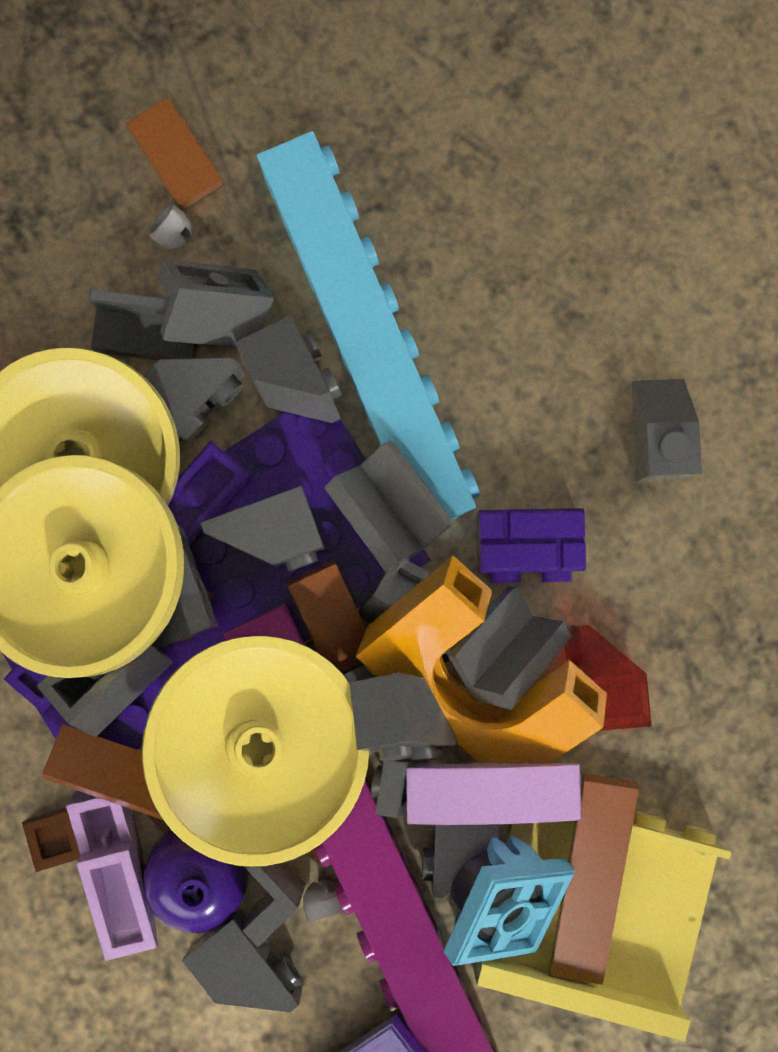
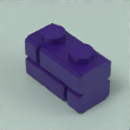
(531, 543)

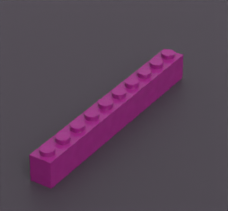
(390, 908)

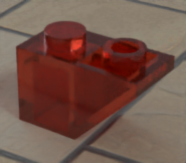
(614, 673)

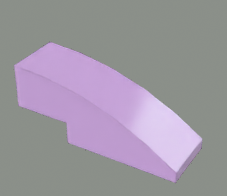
(493, 793)
(112, 875)

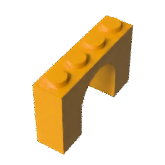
(432, 619)

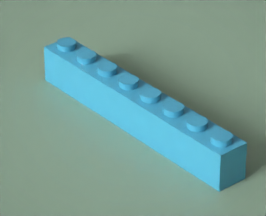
(362, 318)

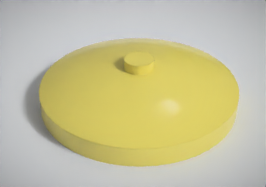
(86, 407)
(84, 566)
(253, 751)

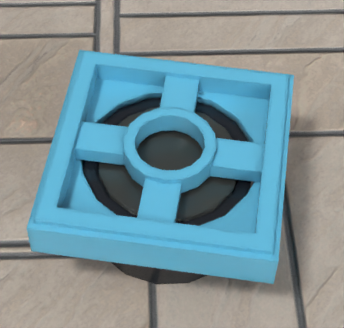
(504, 902)

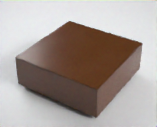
(51, 839)

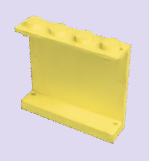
(652, 932)

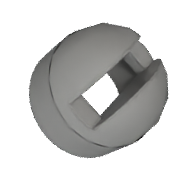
(169, 226)
(321, 901)

